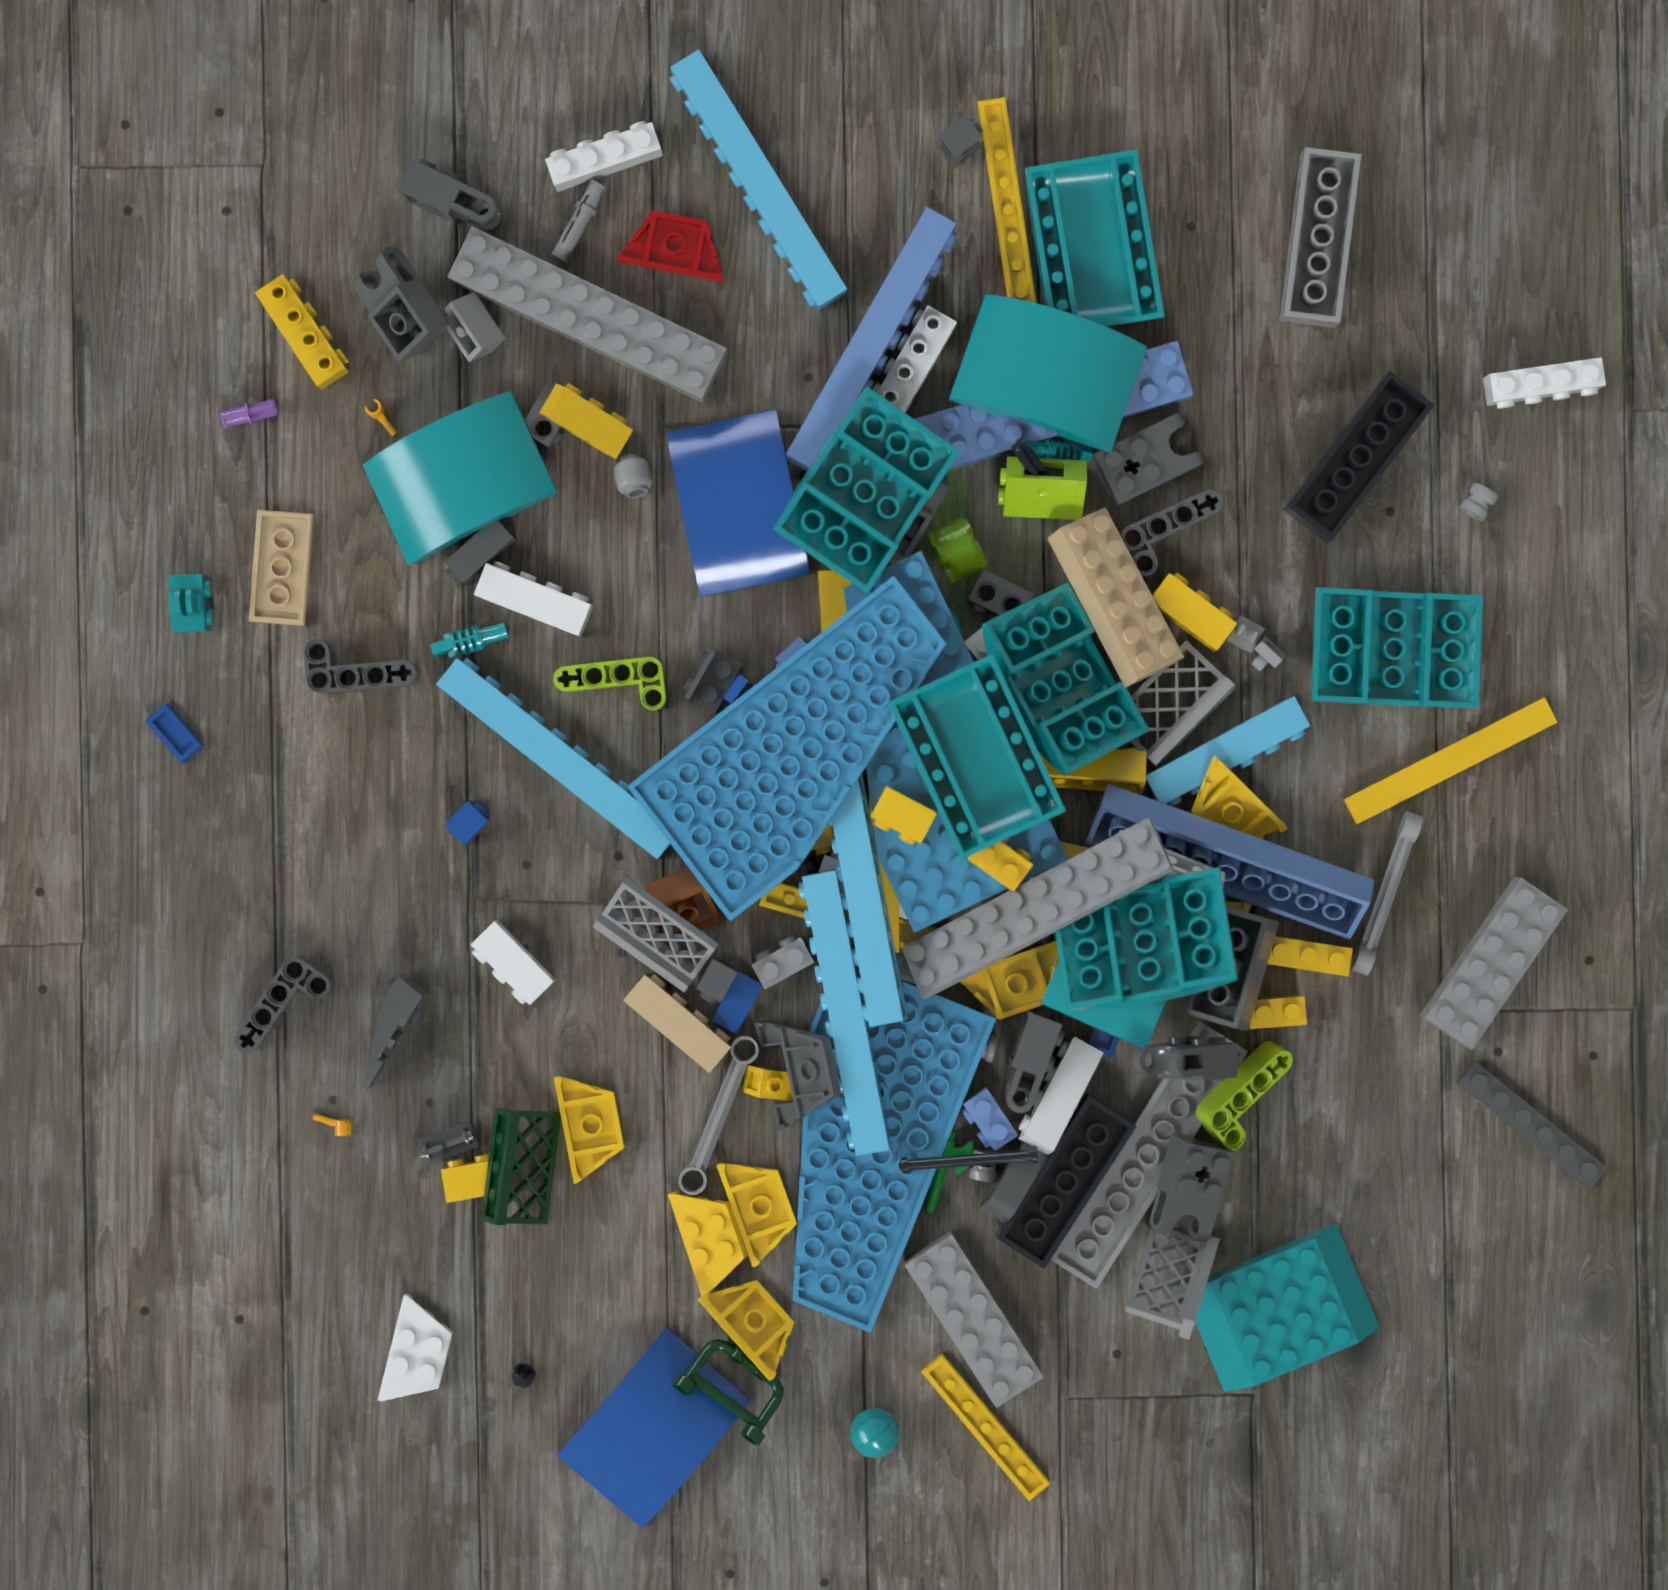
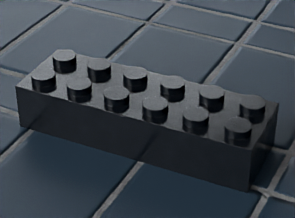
(1358, 457)
(1066, 1180)

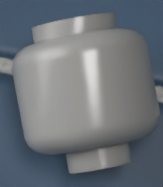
(633, 476)

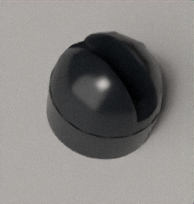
(808, 866)
(526, 1370)

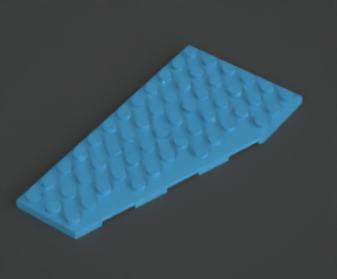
(777, 763)
(930, 874)
(862, 1207)

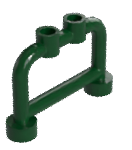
(690, 1380)

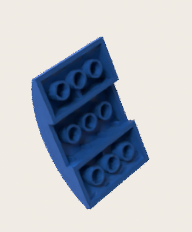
(730, 495)
(648, 1433)

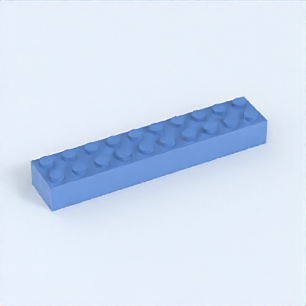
(876, 333)
(983, 436)
(1252, 866)

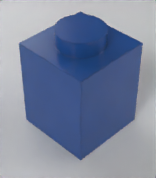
(468, 822)

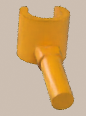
(379, 414)
(342, 1126)

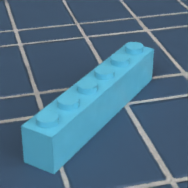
(1232, 747)

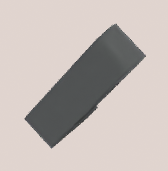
(1172, 526)
(362, 672)
(278, 1007)
(1012, 1187)

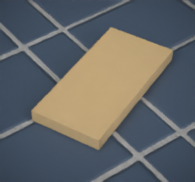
(281, 567)

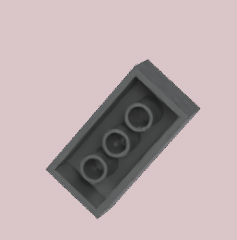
(1235, 1001)

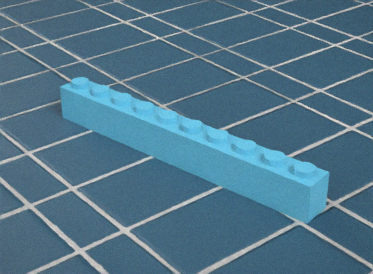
(758, 180)
(552, 753)
(867, 910)
(844, 1005)

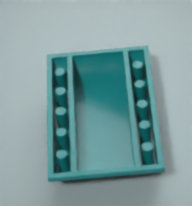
(1094, 238)
(976, 757)
(1283, 1310)

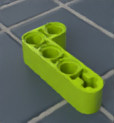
(610, 681)
(1233, 1096)

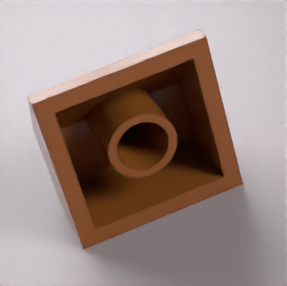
(686, 898)

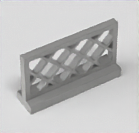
(1193, 715)
(648, 945)
(1193, 1291)

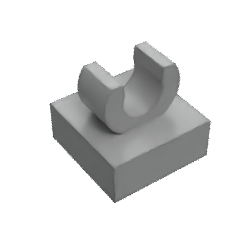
(1245, 634)
(1267, 653)

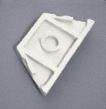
(416, 1353)

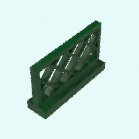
(503, 1166)

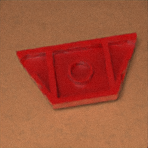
(674, 246)

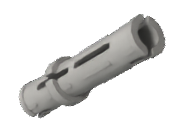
(579, 220)

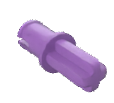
(249, 413)

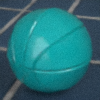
(874, 1433)

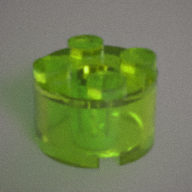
(957, 549)

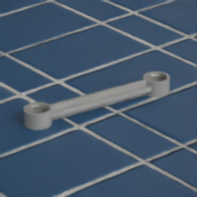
(1406, 835)
(718, 1115)

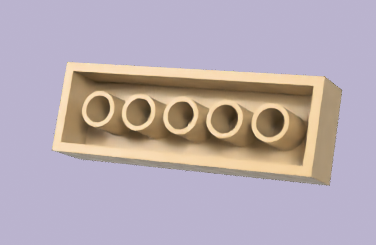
(1115, 597)

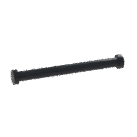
(969, 1160)

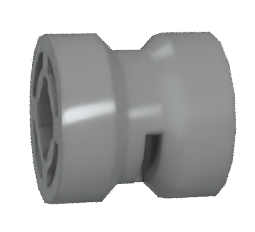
(1478, 504)
(983, 1172)

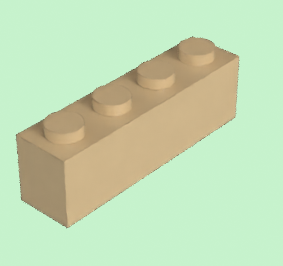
(677, 1022)

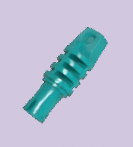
(1061, 450)
(469, 640)

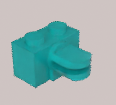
(190, 603)

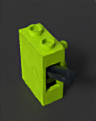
(1042, 486)

